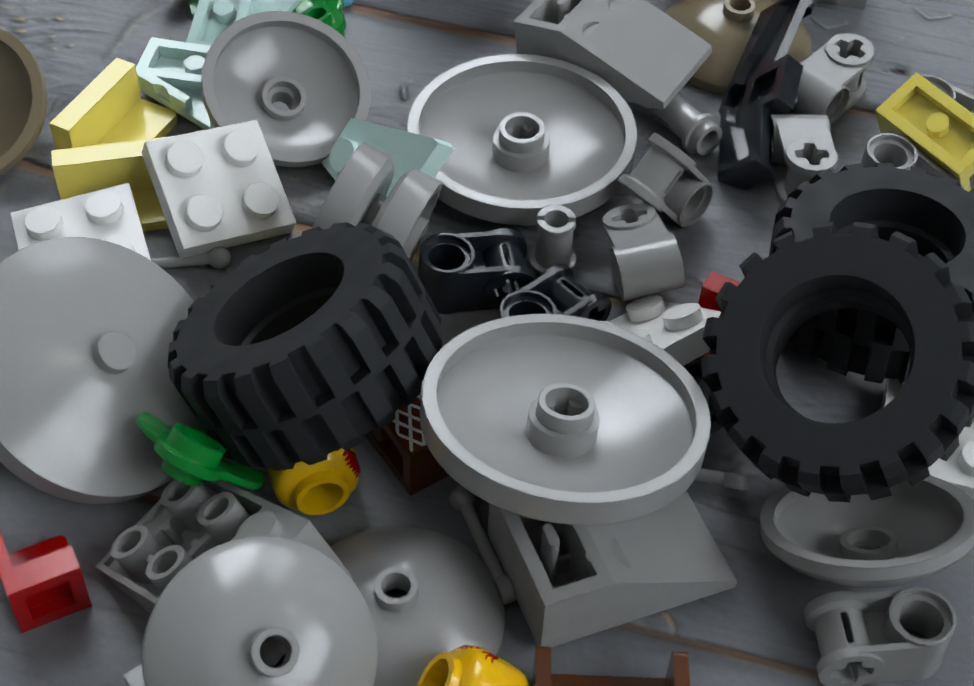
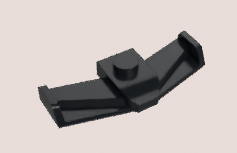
(761, 86)

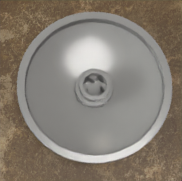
(526, 136)
(80, 363)
(564, 419)

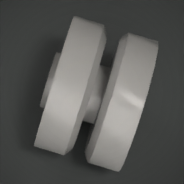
(361, 198)

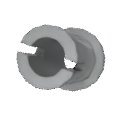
(698, 131)
(553, 239)

